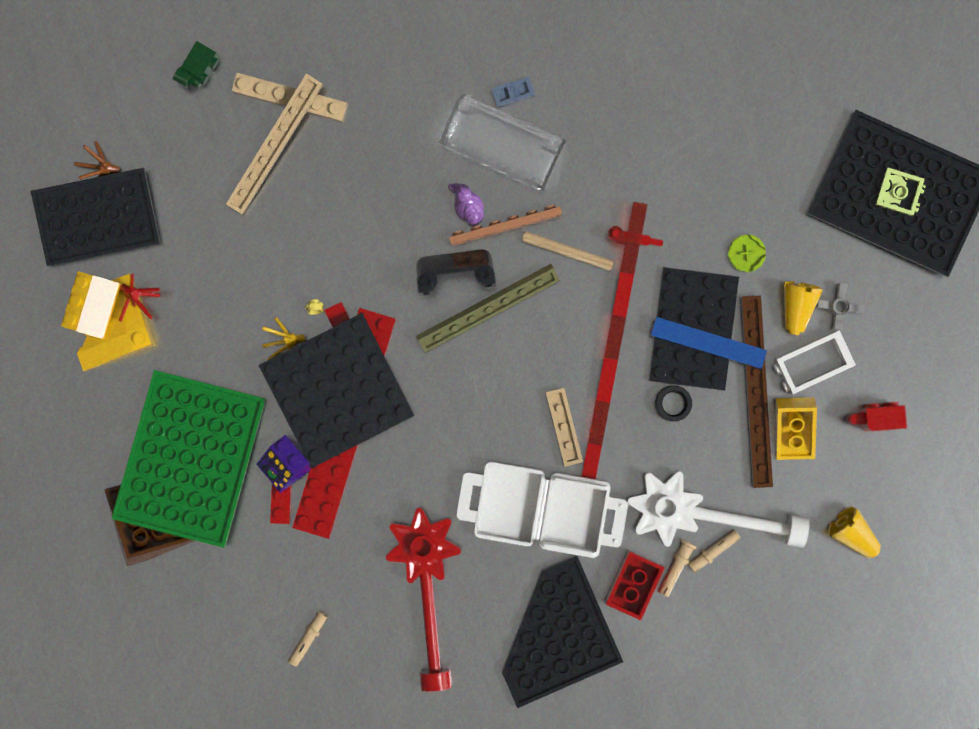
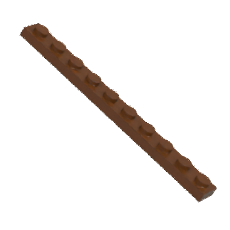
(757, 395)

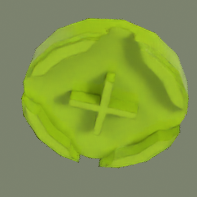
(746, 253)

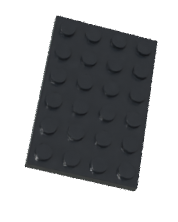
(95, 216)
(703, 303)

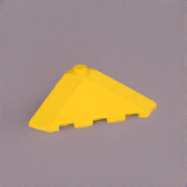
(121, 337)

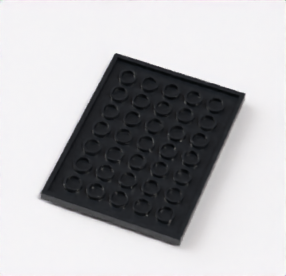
(854, 179)

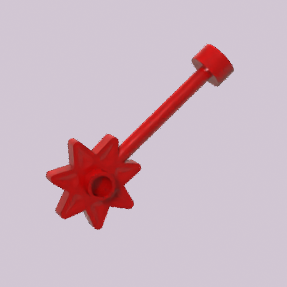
(423, 551)

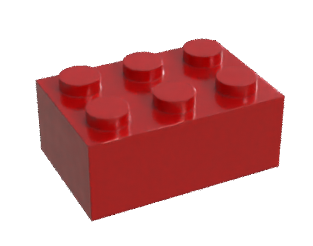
(634, 585)

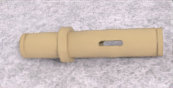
(713, 551)
(311, 632)

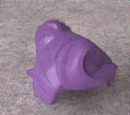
(467, 204)

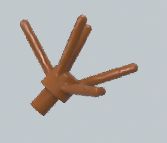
(103, 166)

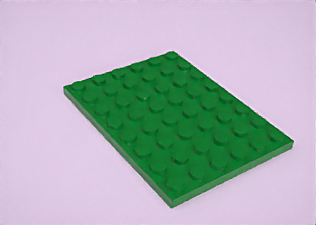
(189, 459)

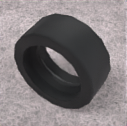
(687, 408)

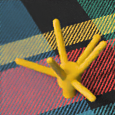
(289, 339)

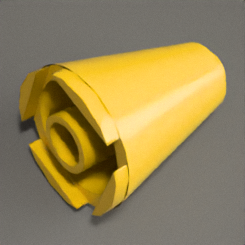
(799, 305)
(854, 532)

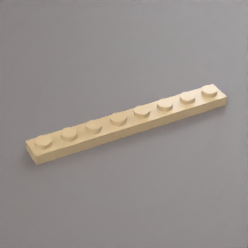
(274, 144)

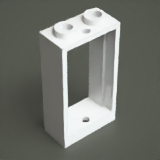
(843, 353)

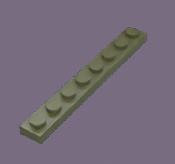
(488, 308)

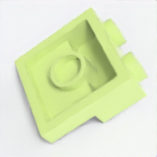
(902, 192)

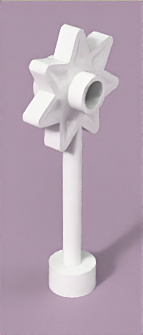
(669, 508)

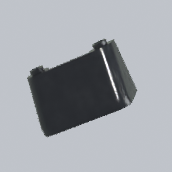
(431, 266)

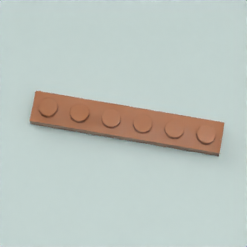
(497, 227)

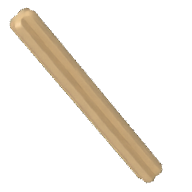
(567, 251)

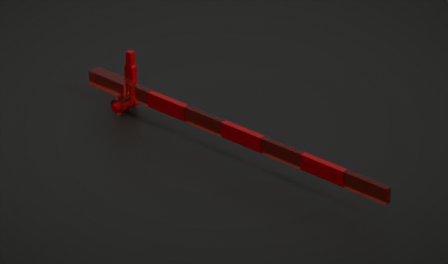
(631, 240)

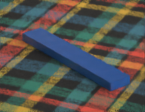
(708, 342)

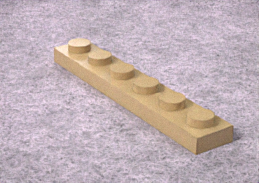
(282, 94)

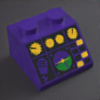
(283, 464)

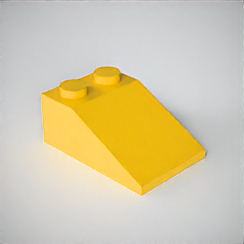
(795, 428)

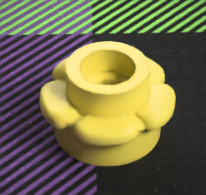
(314, 307)

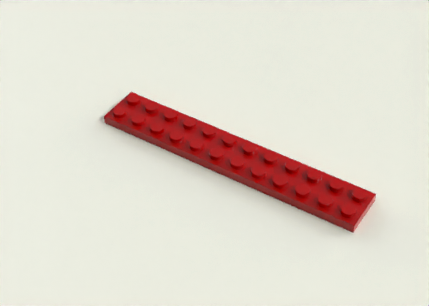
(328, 480)

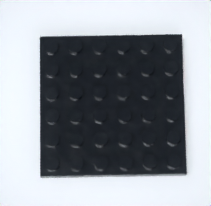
(336, 390)

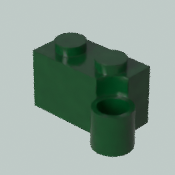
(196, 66)

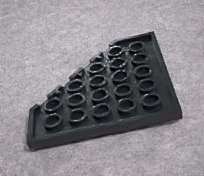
(559, 636)

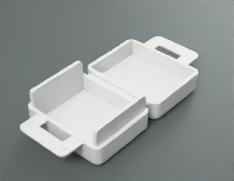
(524, 506)

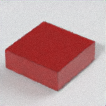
(336, 314)

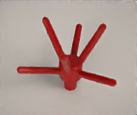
(132, 295)

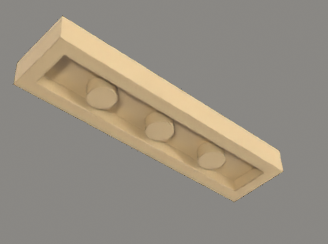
(564, 427)

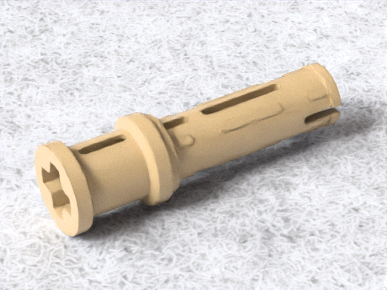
(681, 559)

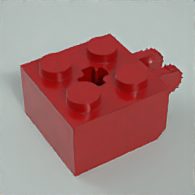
(878, 418)

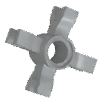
(831, 305)

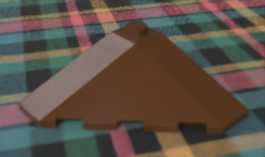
(139, 542)

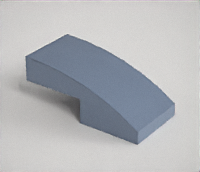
(513, 92)

